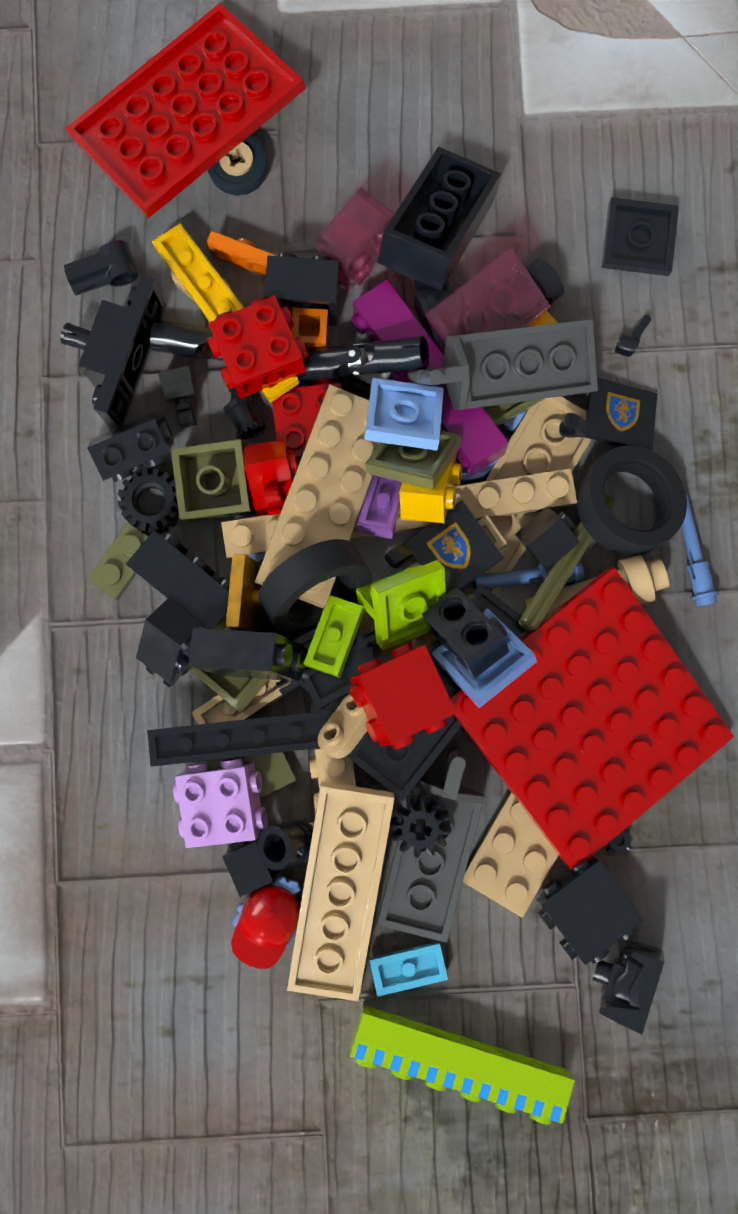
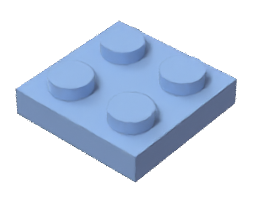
(404, 414)

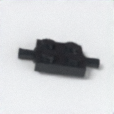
(326, 687)

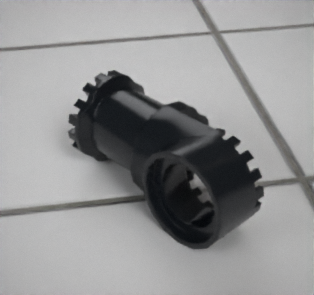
(243, 415)

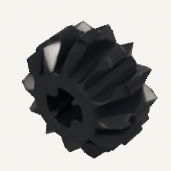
(407, 831)

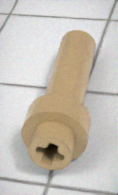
(639, 575)

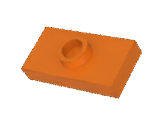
(238, 252)

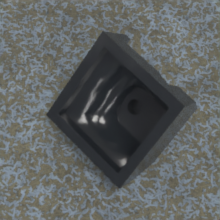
(630, 984)

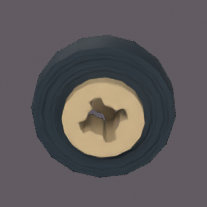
(243, 175)

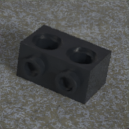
(462, 634)

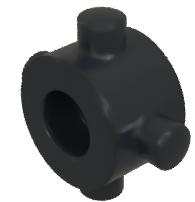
(620, 842)

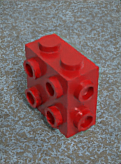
(257, 346)
(297, 412)
(401, 696)

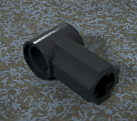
(110, 266)

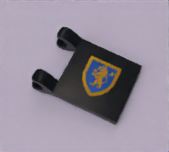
(615, 416)
(457, 544)

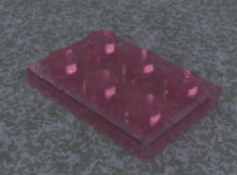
(491, 300)

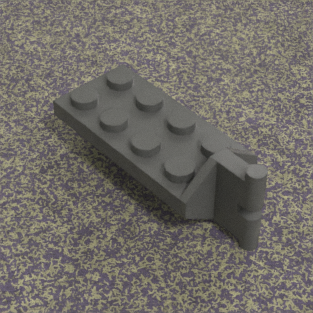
(516, 365)
(426, 889)

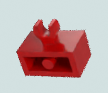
(269, 475)

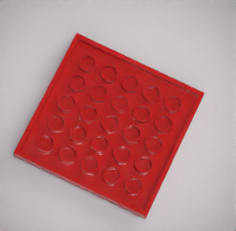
(595, 722)

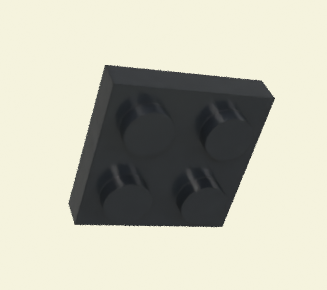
(640, 236)

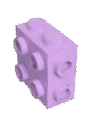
(220, 803)

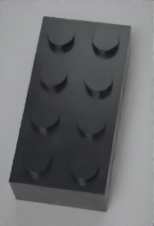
(438, 218)

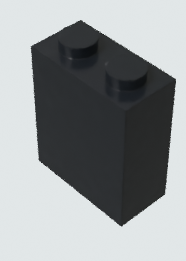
(246, 654)

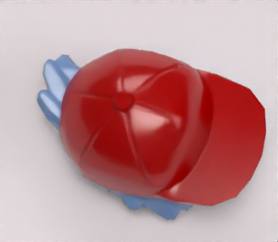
(266, 923)

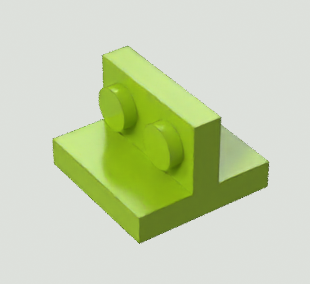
(400, 600)

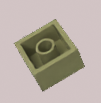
(211, 481)

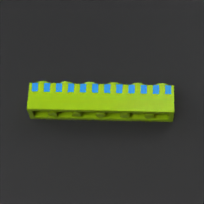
(462, 1065)

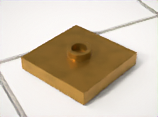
(244, 607)

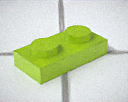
(334, 636)

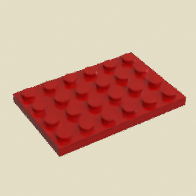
(185, 109)

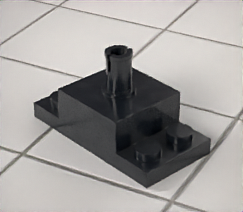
(117, 349)

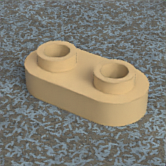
(347, 726)

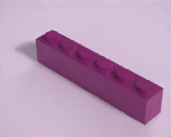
(386, 317)

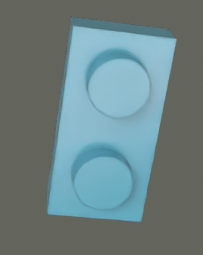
(408, 968)

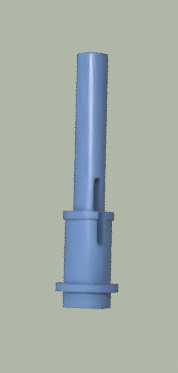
(698, 569)
(524, 577)

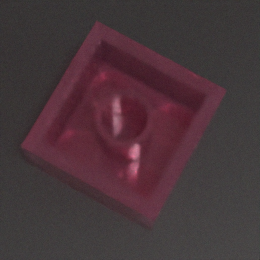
(355, 237)

